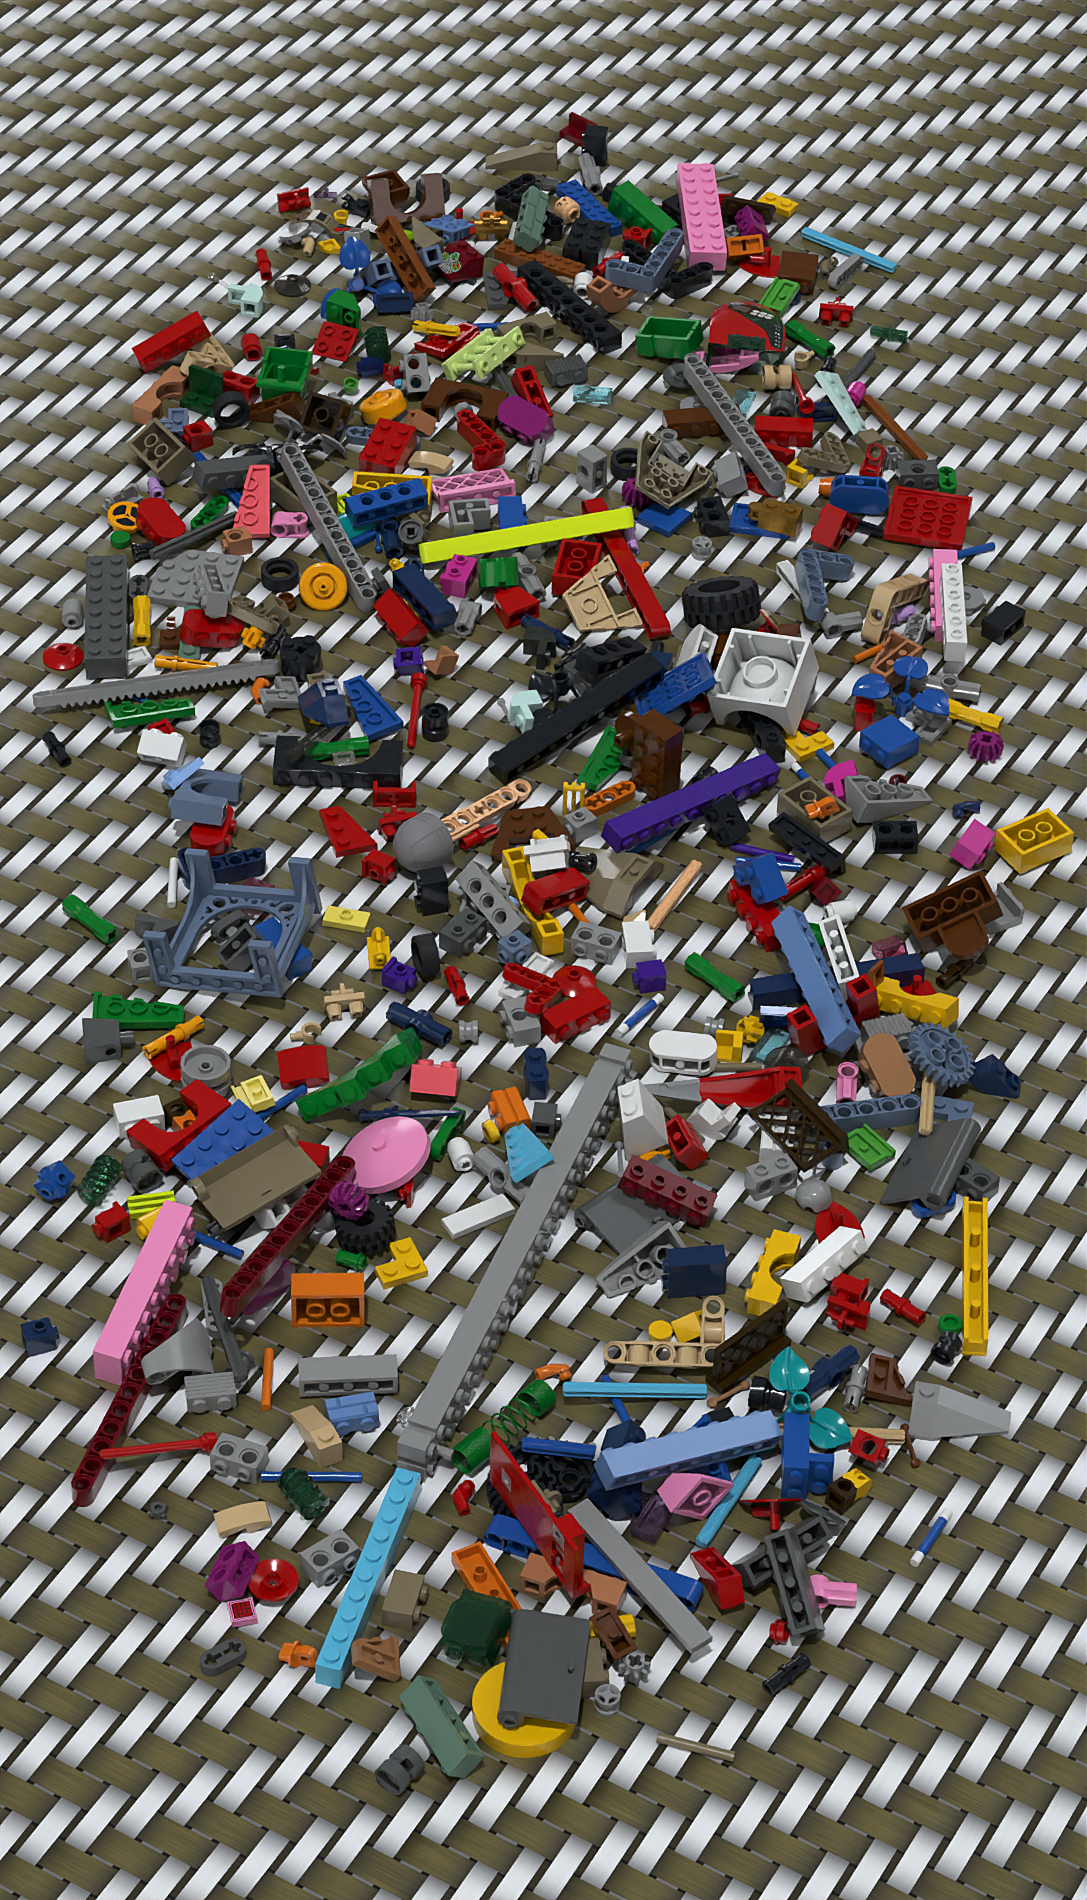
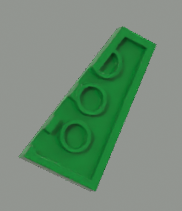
(148, 711)
(602, 762)
(136, 1012)

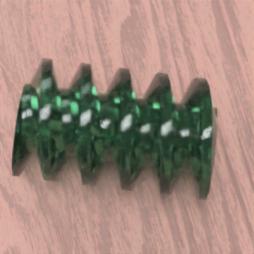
(377, 343)
(99, 1180)
(303, 1493)

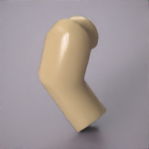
(308, 243)

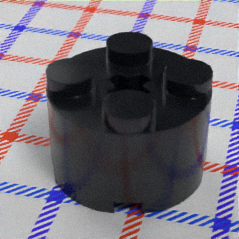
(300, 657)

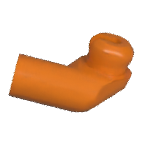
(259, 683)
(553, 1369)

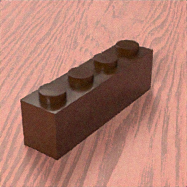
(692, 422)

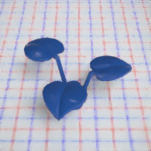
(354, 256)
(931, 700)

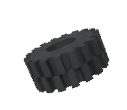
(367, 1238)

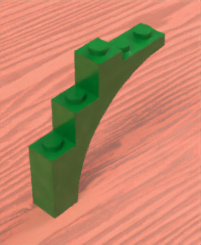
(354, 1085)

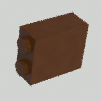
(800, 269)

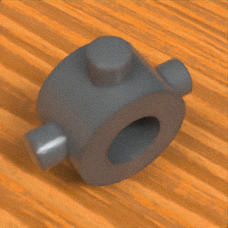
(158, 1510)

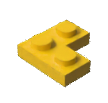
(783, 205)
(805, 748)
(406, 1265)

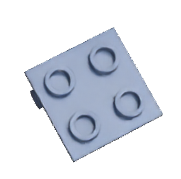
(452, 228)

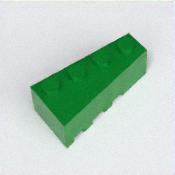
(637, 210)

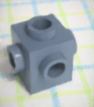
(514, 948)

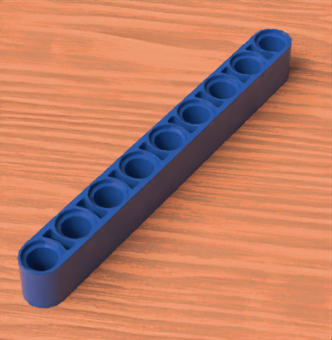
(511, 1537)

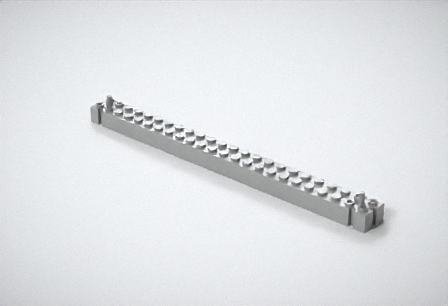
(513, 1266)

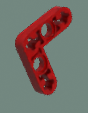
(544, 988)

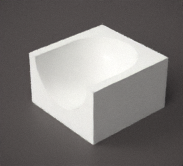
(764, 676)

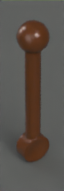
(915, 1462)

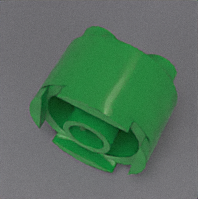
(498, 572)

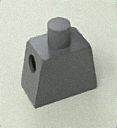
(103, 1039)

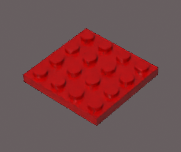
(927, 518)

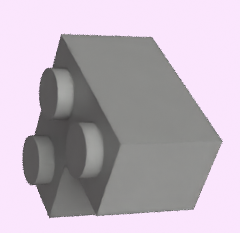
(468, 516)

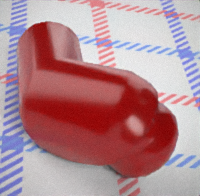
(462, 1495)

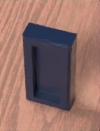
(394, 302)

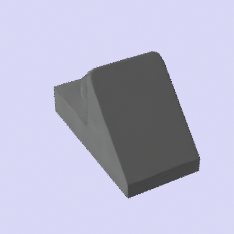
(152, 923)

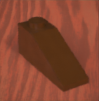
(289, 403)

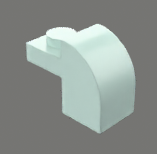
(248, 297)
(522, 707)

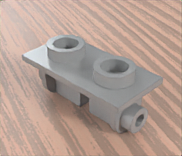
(128, 494)

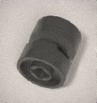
(782, 404)
(411, 534)
(141, 1171)
(400, 1768)

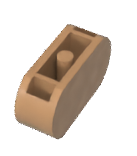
(886, 1066)

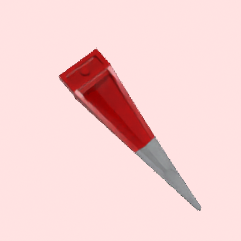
(743, 1088)

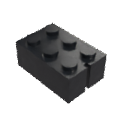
(589, 238)

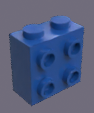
(889, 741)

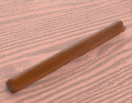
(894, 428)

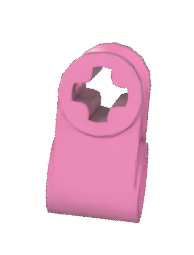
(288, 524)

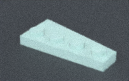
(841, 400)

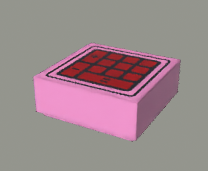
(242, 1612)

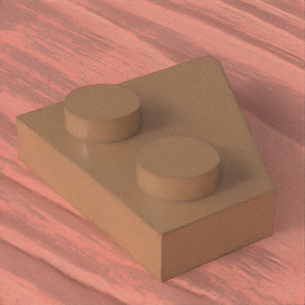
(377, 1656)

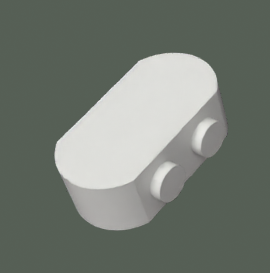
(698, 640)
(683, 1052)

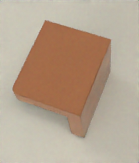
(422, 421)
(444, 661)

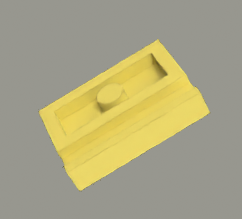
(254, 1094)

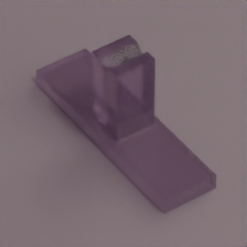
(326, 194)

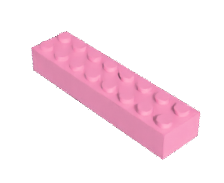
(701, 215)
(144, 1291)

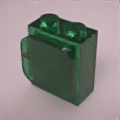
(476, 1628)

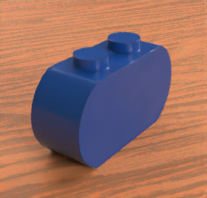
(859, 494)

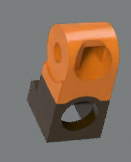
(181, 1117)

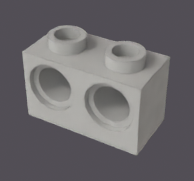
(420, 374)
(596, 943)
(770, 1177)
(238, 1458)
(329, 1558)

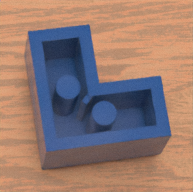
(763, 876)

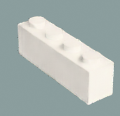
(839, 951)
(823, 1264)

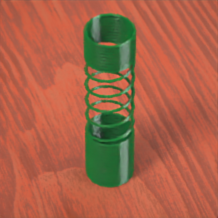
(475, 1448)

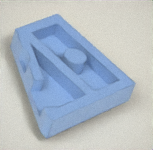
(175, 777)

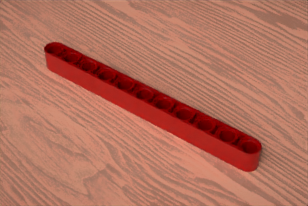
(630, 576)

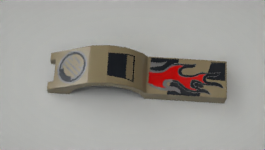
(326, 221)

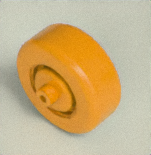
(383, 404)
(323, 586)

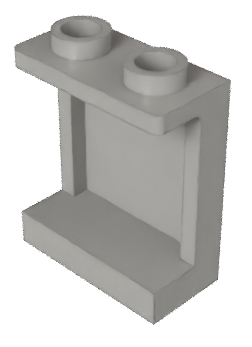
(1011, 908)

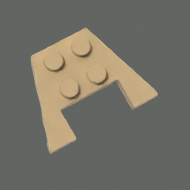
(590, 605)

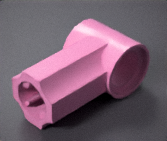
(846, 1082)
(833, 1592)

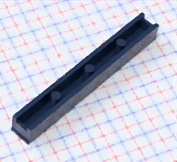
(784, 990)

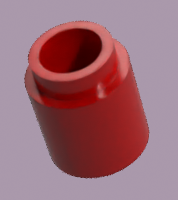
(251, 346)

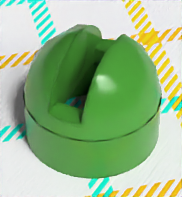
(350, 385)

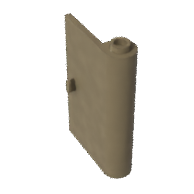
(255, 1177)

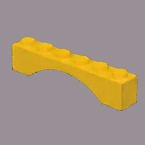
(545, 928)

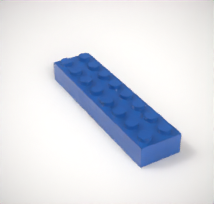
(590, 207)

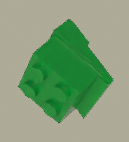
(284, 372)

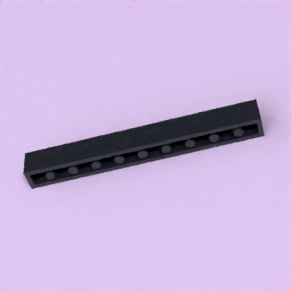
(575, 718)

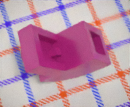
(835, 778)

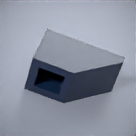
(995, 1078)

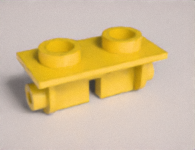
(378, 949)

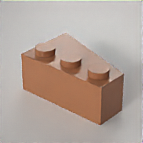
(893, 649)

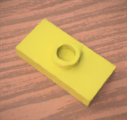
(346, 919)

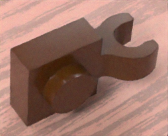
(169, 638)

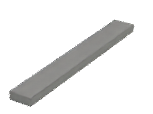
(641, 1577)

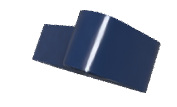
(230, 866)

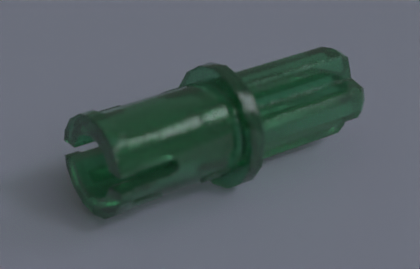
(889, 333)

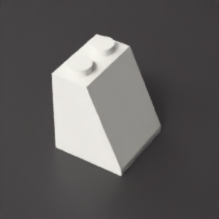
(640, 1119)

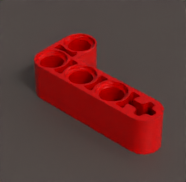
(487, 446)

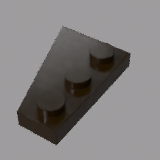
(732, 205)

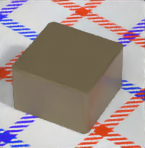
(868, 437)

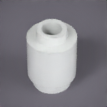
(580, 283)
(844, 908)
(460, 1154)

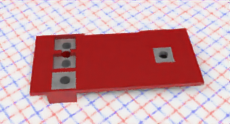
(558, 1539)

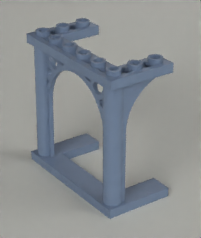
(268, 964)

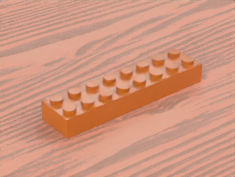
(482, 1575)

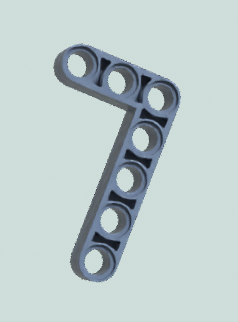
(649, 276)
(810, 571)
(876, 1113)

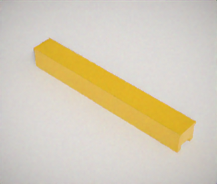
(974, 1277)

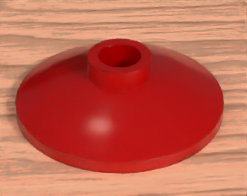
(63, 656)
(575, 980)
(275, 1572)

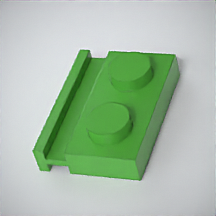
(780, 295)
(869, 1147)

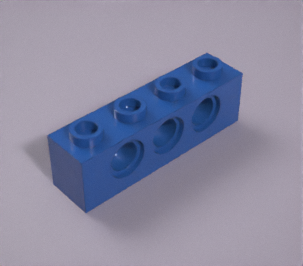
(386, 502)

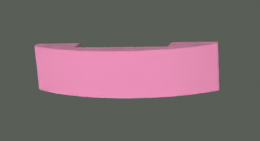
(730, 363)

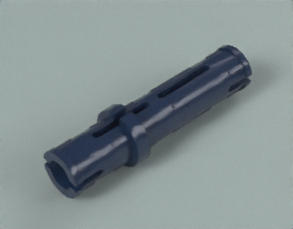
(561, 639)

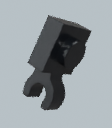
(359, 207)

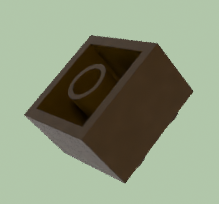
(324, 416)

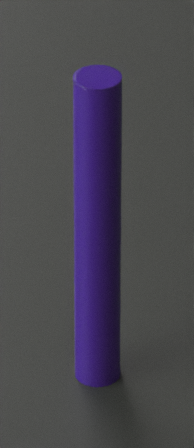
(759, 851)

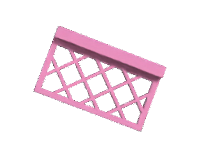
(481, 489)

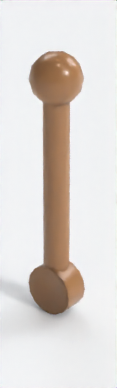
(712, 1402)

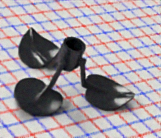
(272, 450)
(549, 687)

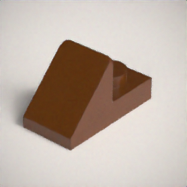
(613, 1634)

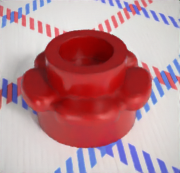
(779, 1631)

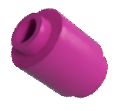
(856, 392)

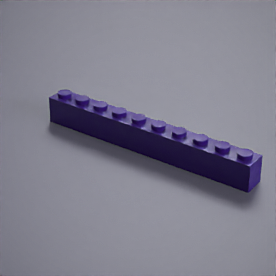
(687, 803)

